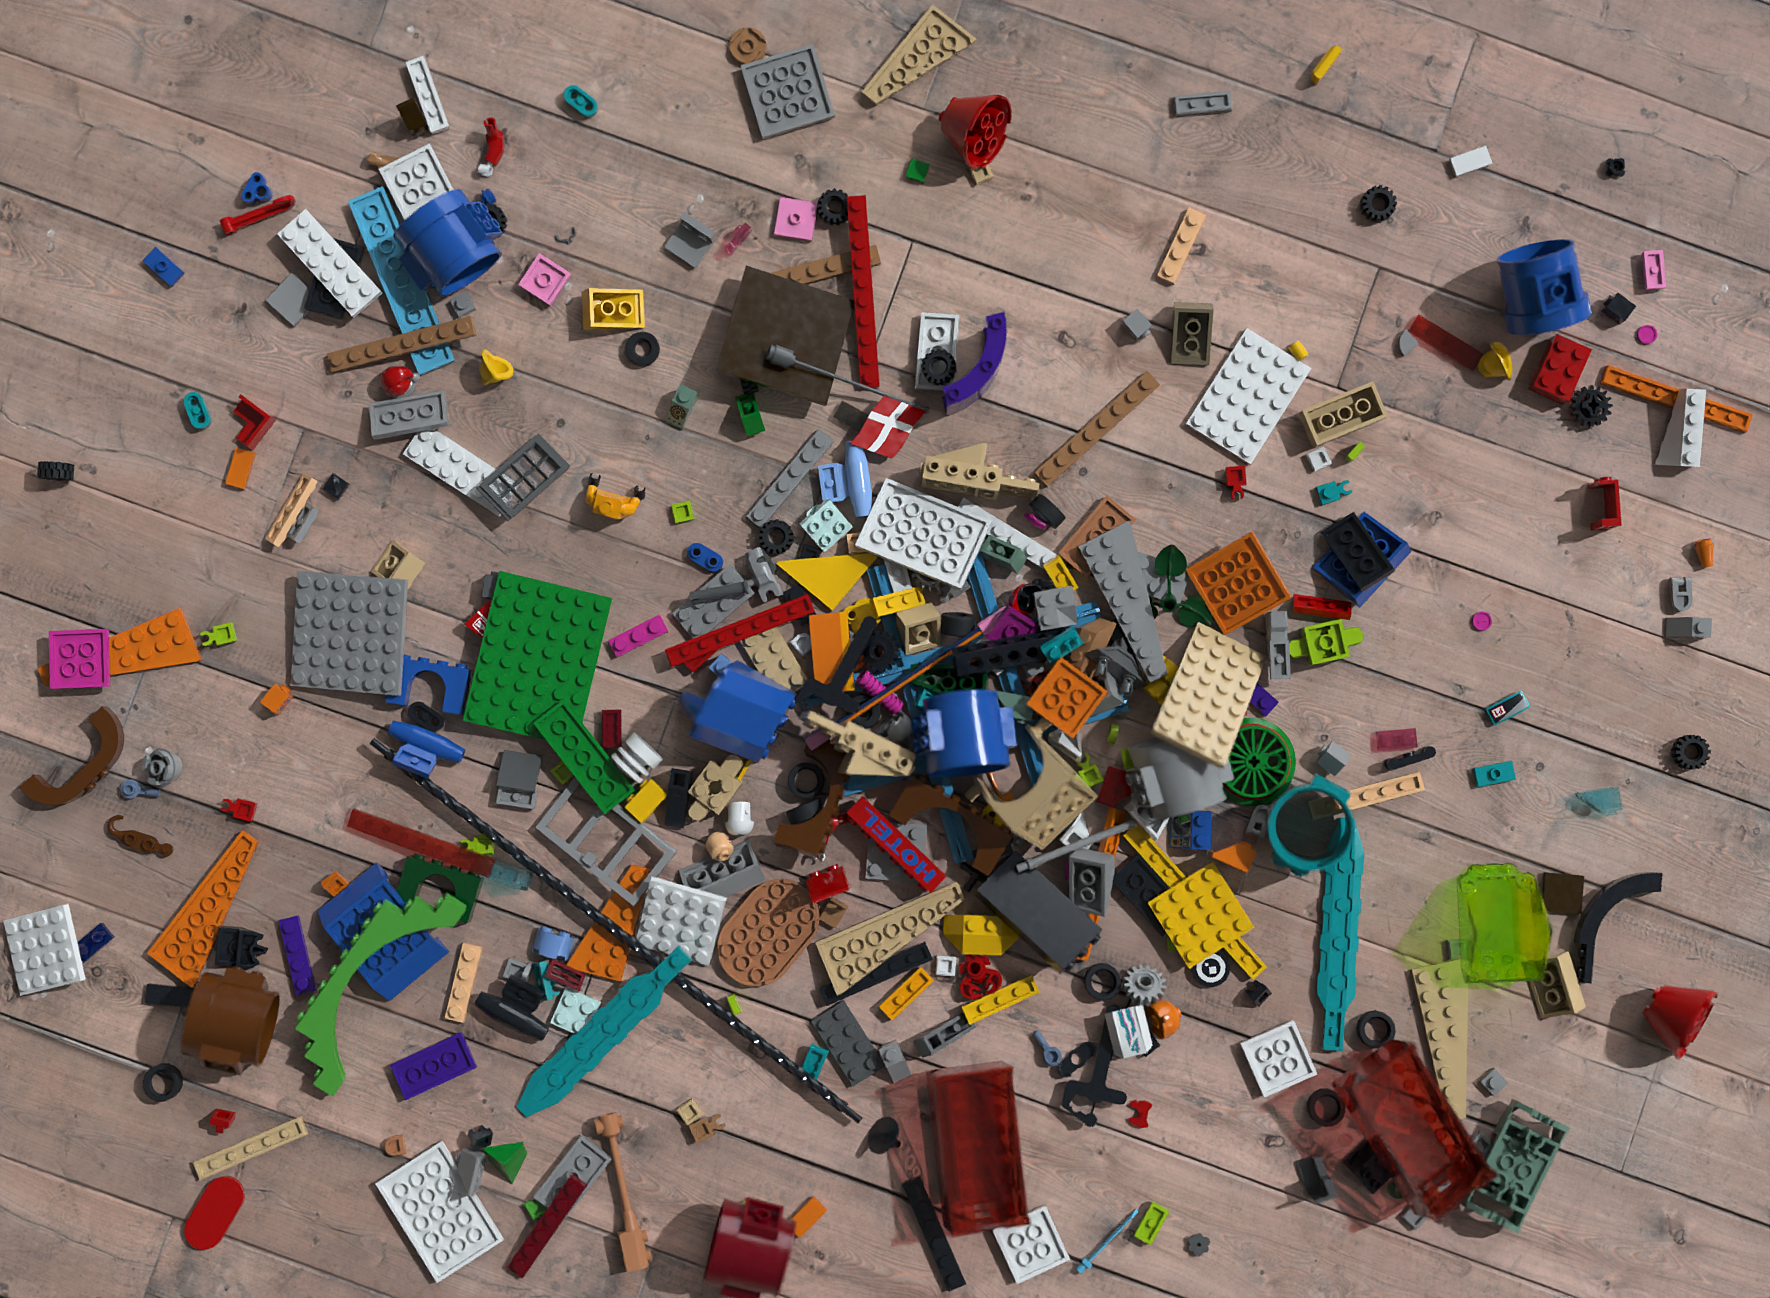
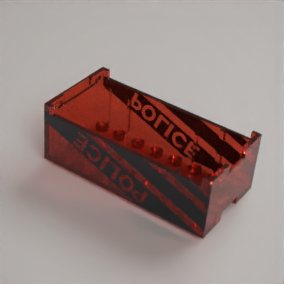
(1413, 1129)
(977, 1147)

